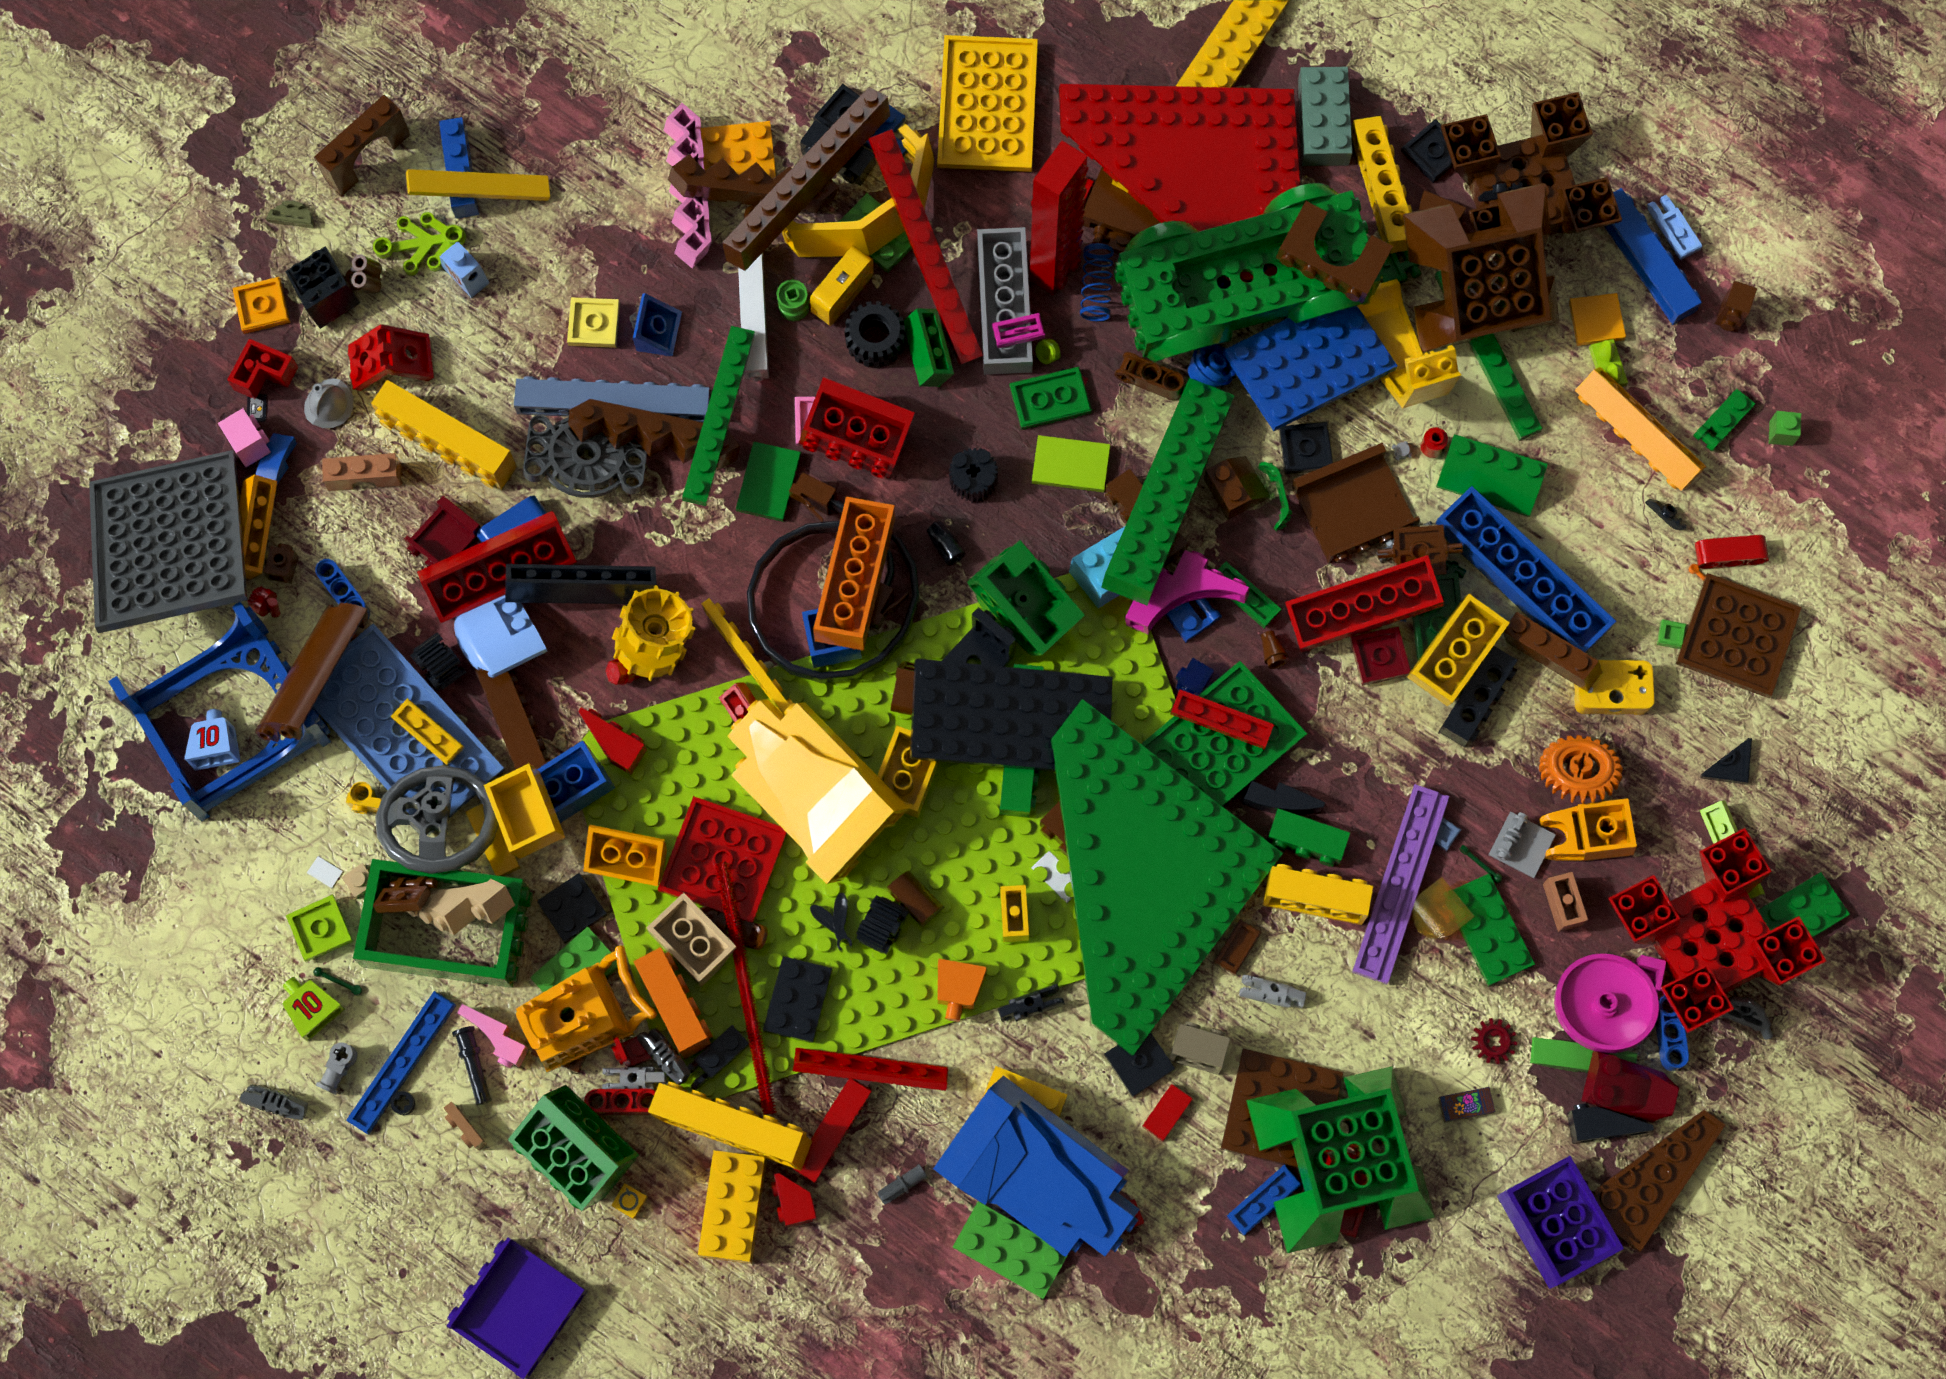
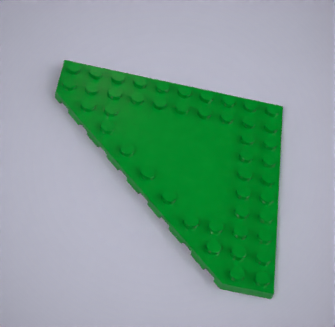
(1150, 872)

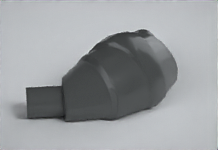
(1750, 1014)

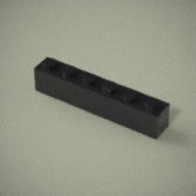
(576, 583)

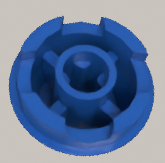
(1210, 366)

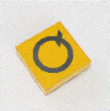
(629, 1201)

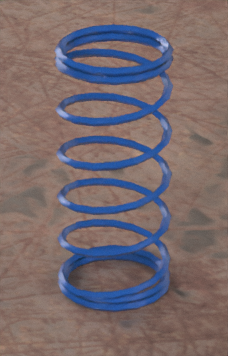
(1096, 258)

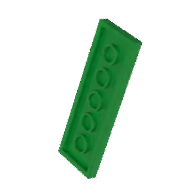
(1811, 901)

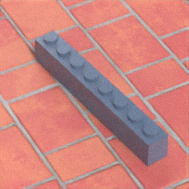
(557, 397)

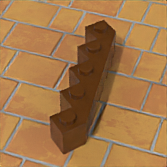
(724, 183)
(651, 430)

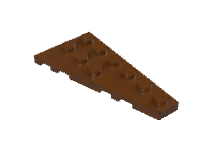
(1647, 1187)

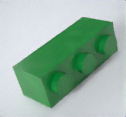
(928, 347)
(1308, 838)

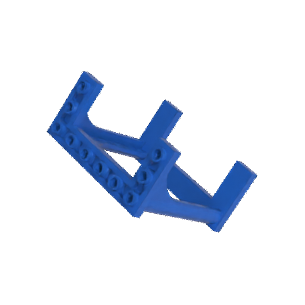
(244, 636)

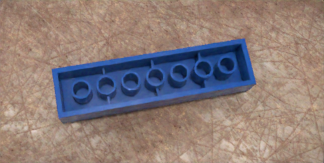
(1523, 572)

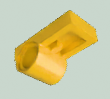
(370, 804)

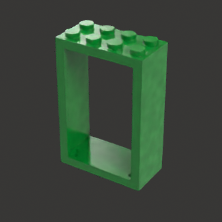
(511, 945)

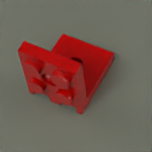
(384, 353)

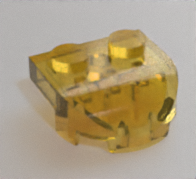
(1439, 911)

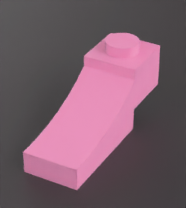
(506, 1049)

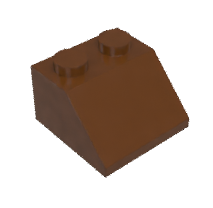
(1235, 486)

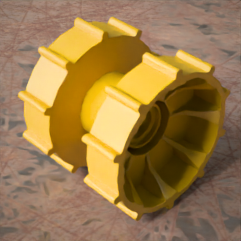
(659, 613)

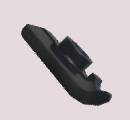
(1497, 188)
(1667, 513)

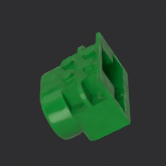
(1025, 598)

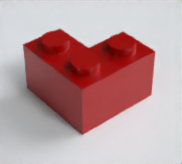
(258, 364)

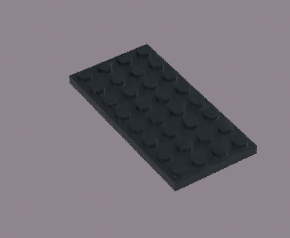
(996, 712)

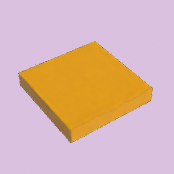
(261, 305)
(1597, 319)

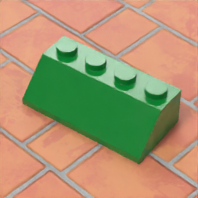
(1497, 474)

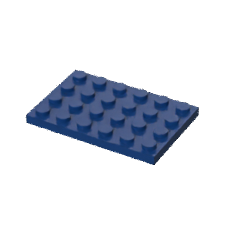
(1308, 363)

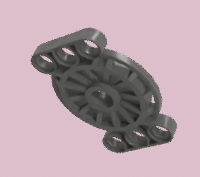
(563, 454)

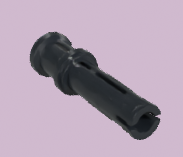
(469, 1052)

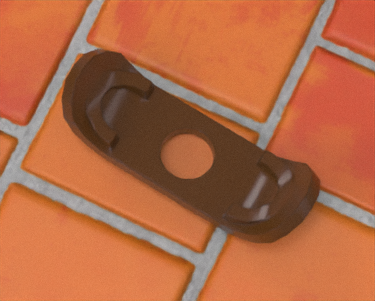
(753, 933)

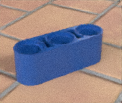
(517, 515)
(338, 581)
(1667, 1044)

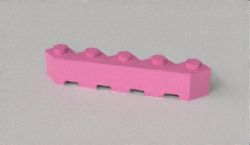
(693, 213)

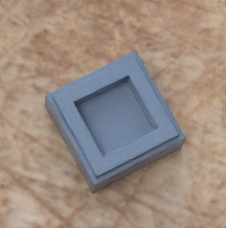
(1446, 834)

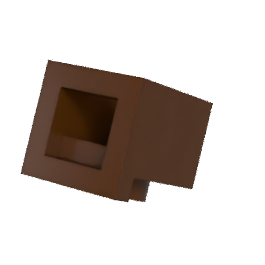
(284, 570)

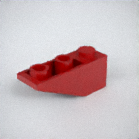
(620, 748)

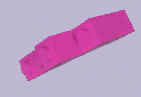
(1187, 584)

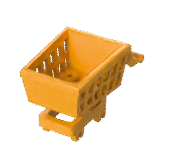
(596, 1011)

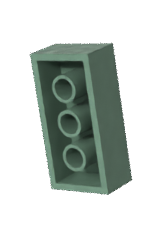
(1324, 116)

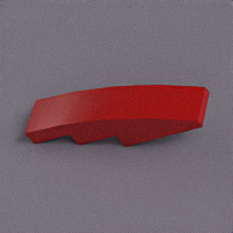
(834, 1128)

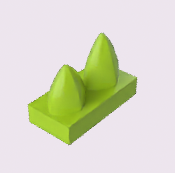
(1607, 357)

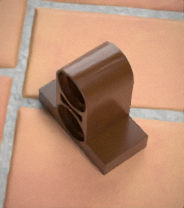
(903, 690)

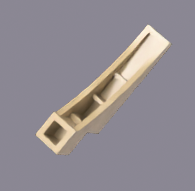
(457, 907)

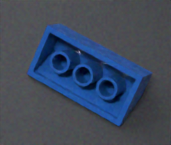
(575, 780)

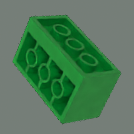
(573, 1147)

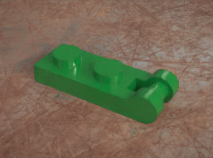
(1724, 419)

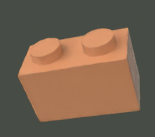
(1565, 901)

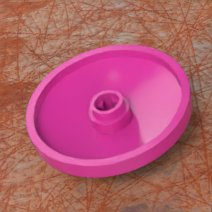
(1606, 1003)

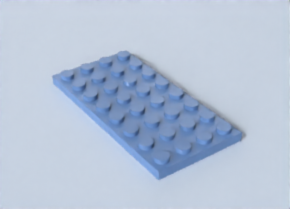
(359, 704)

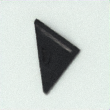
(1733, 766)

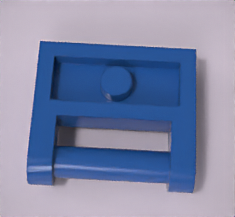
(1188, 622)

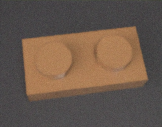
(457, 1118)

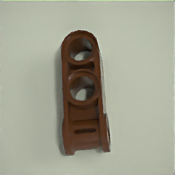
(1136, 368)

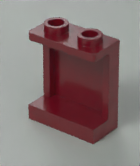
(443, 534)

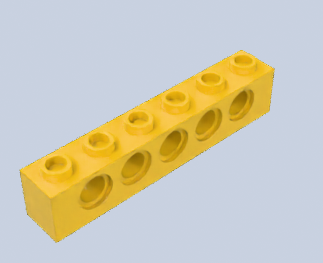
(1363, 134)

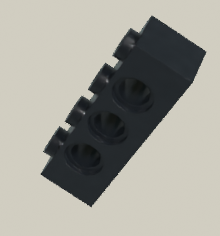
(1455, 726)

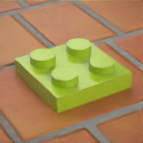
(319, 928)

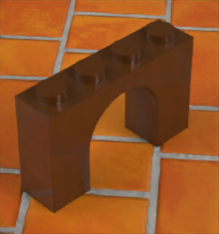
(338, 157)
(1300, 252)

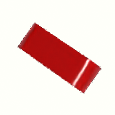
(1731, 551)
(610, 1101)

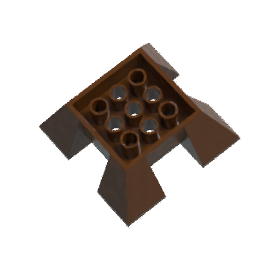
(1557, 131)
(1440, 242)

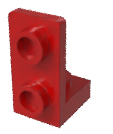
(630, 1052)

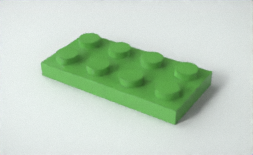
(1009, 1250)

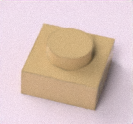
(357, 880)

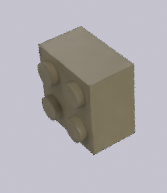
(1199, 1048)

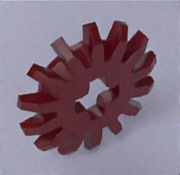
(1504, 1041)

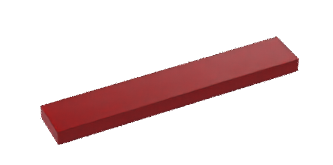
(870, 1069)

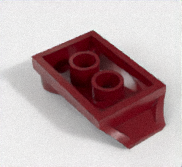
(1629, 1088)

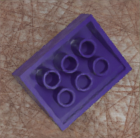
(1560, 1222)

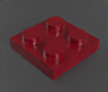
(1380, 655)

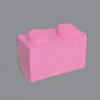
(244, 437)

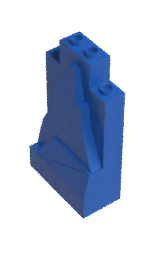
(1039, 1172)

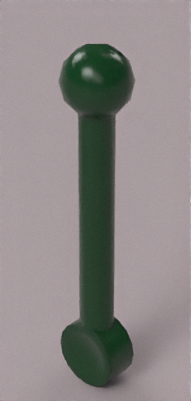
(1496, 876)
(356, 989)

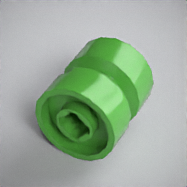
(793, 300)

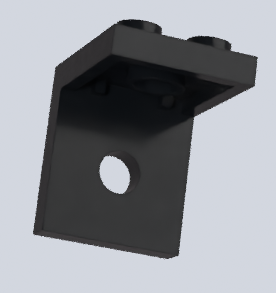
(985, 641)

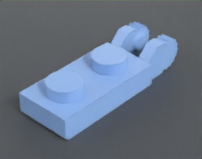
(1675, 228)

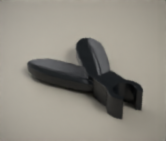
(836, 922)

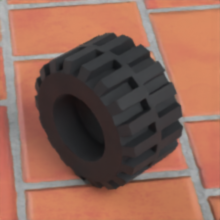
(869, 317)

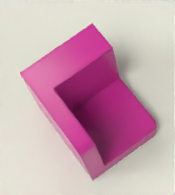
(1653, 968)

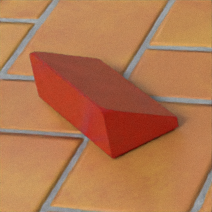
(737, 700)

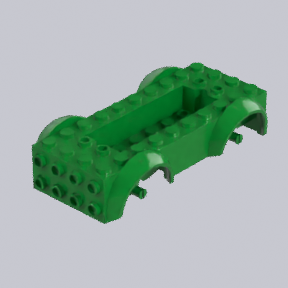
(1174, 272)

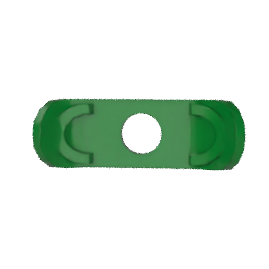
(1275, 476)

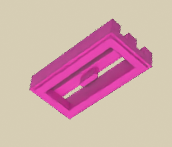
(1020, 330)

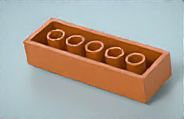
(854, 573)

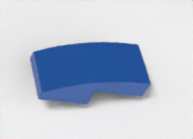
(274, 464)

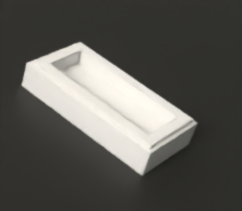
(1054, 878)

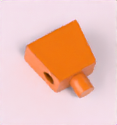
(959, 986)

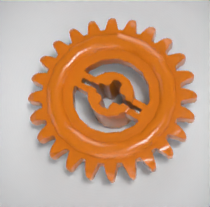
(1607, 778)

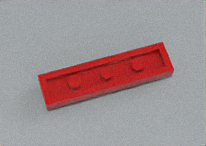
(1222, 719)

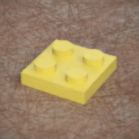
(593, 322)

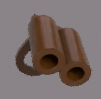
(366, 274)

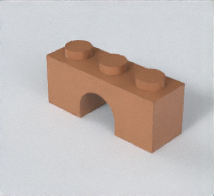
(343, 472)

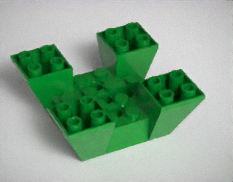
(1312, 1129)

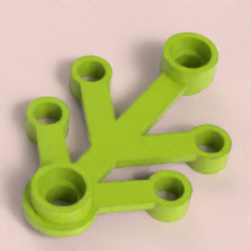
(423, 242)

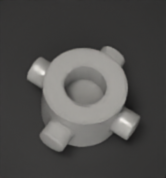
(1401, 450)

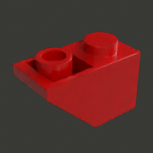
(795, 1201)

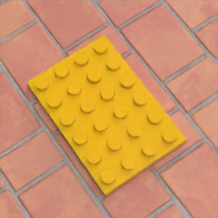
(987, 103)

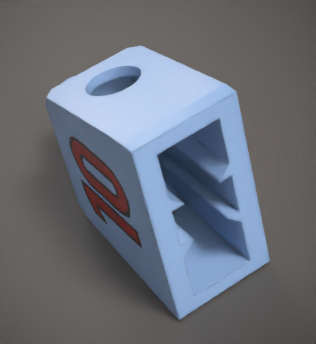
(460, 266)
(212, 742)

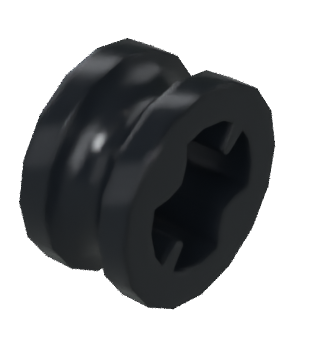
(398, 1097)

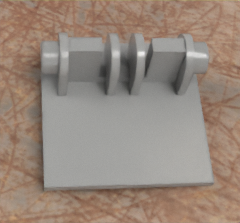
(1522, 844)

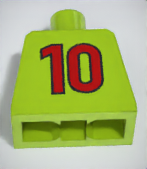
(309, 1007)

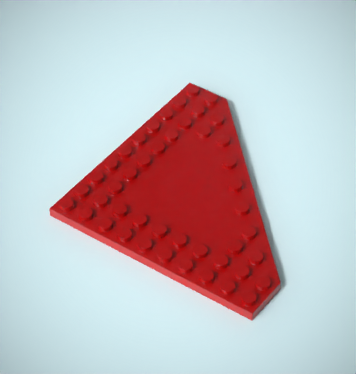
(1189, 149)

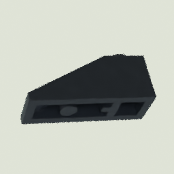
(1600, 1124)

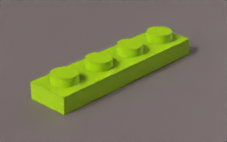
(1721, 825)

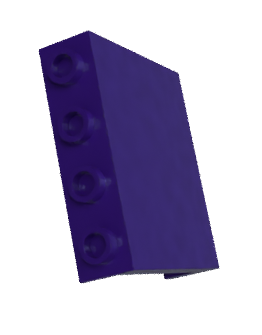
(516, 1308)

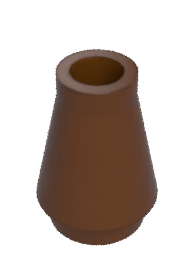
(1273, 651)

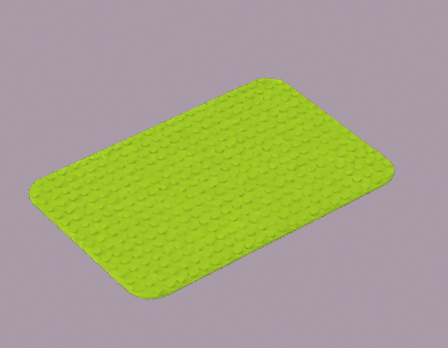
(953, 847)

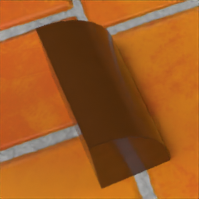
(915, 897)

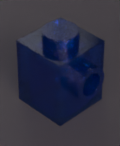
(1194, 677)

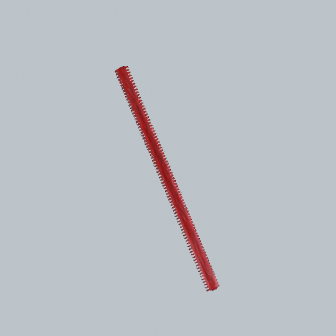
(745, 990)

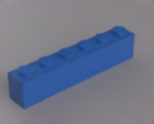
(1652, 262)

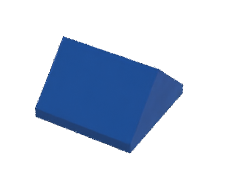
(656, 326)

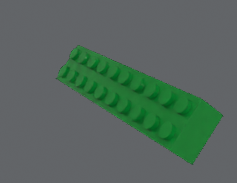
(1167, 492)

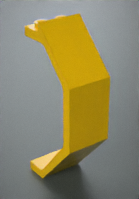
(875, 228)
(1417, 375)

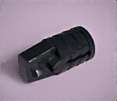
(945, 543)

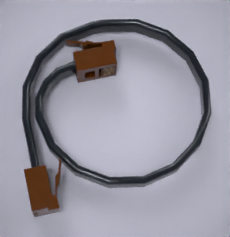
(823, 498)

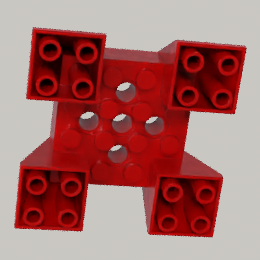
(1700, 981)

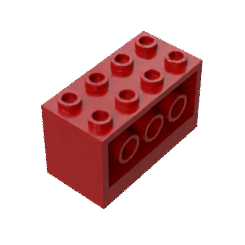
(856, 428)

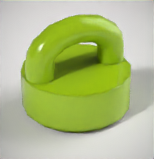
(1047, 351)

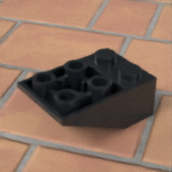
(322, 287)

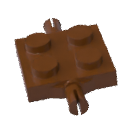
(1418, 542)

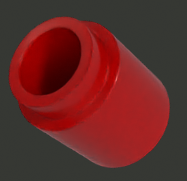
(1434, 442)

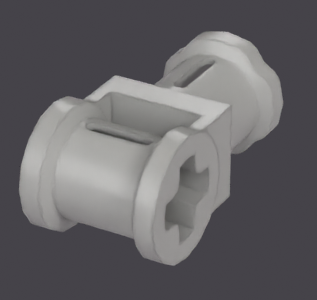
(337, 1067)

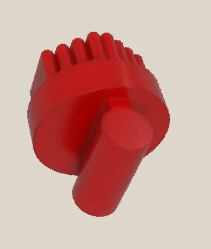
(264, 602)
(618, 673)

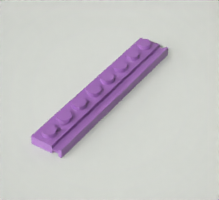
(1400, 884)

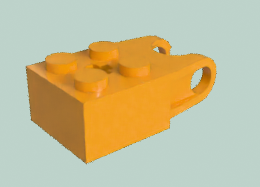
(1584, 833)

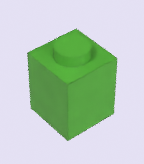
(1784, 428)

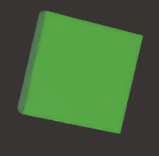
(1671, 634)

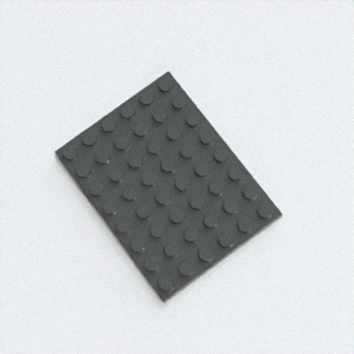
(166, 541)

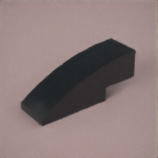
(1282, 798)

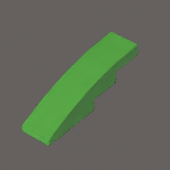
(1567, 1055)

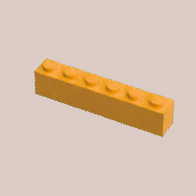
(1640, 428)

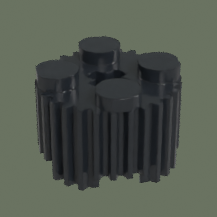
(969, 463)
(438, 661)
(882, 924)

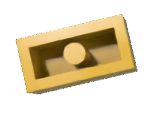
(1014, 913)

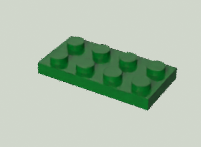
(1492, 932)

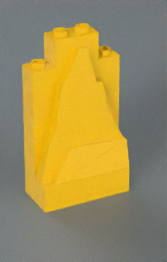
(812, 785)

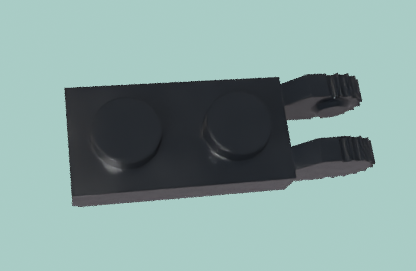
(718, 1055)

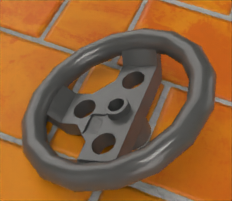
(431, 815)

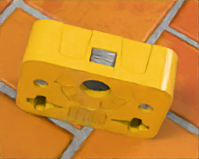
(841, 285)
(1618, 680)

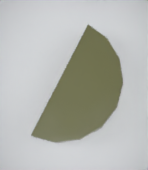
(292, 214)

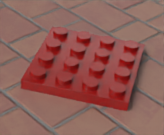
(719, 835)

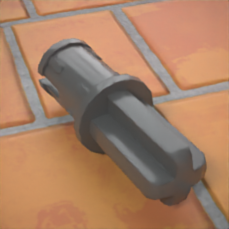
(902, 1184)

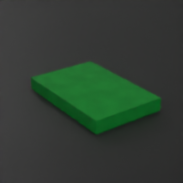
(1050, 398)
(768, 481)

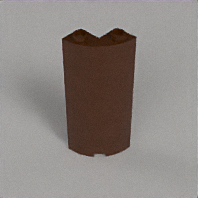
(311, 671)

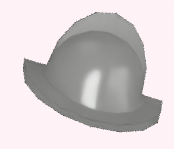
(329, 403)

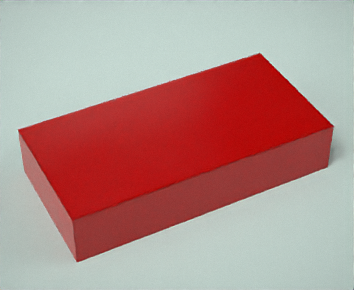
(1167, 1112)

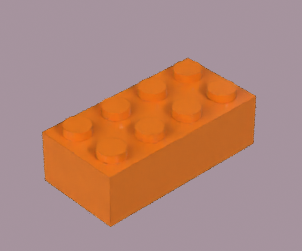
(672, 1003)

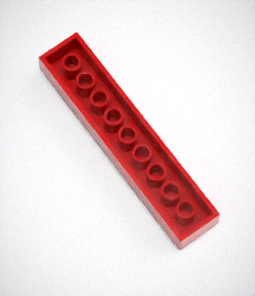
(1058, 218)

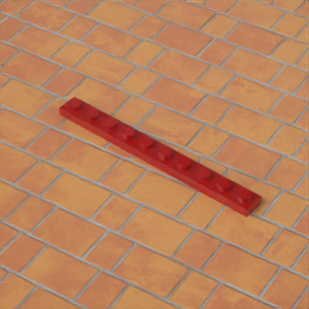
(925, 246)

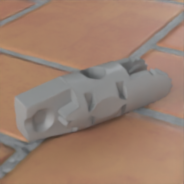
(1271, 992)
(645, 1078)

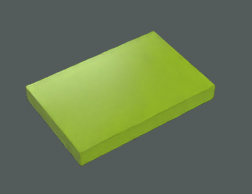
(1070, 463)

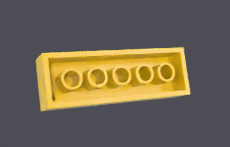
(443, 435)
(730, 1126)

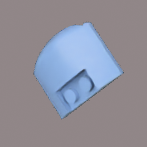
(497, 636)

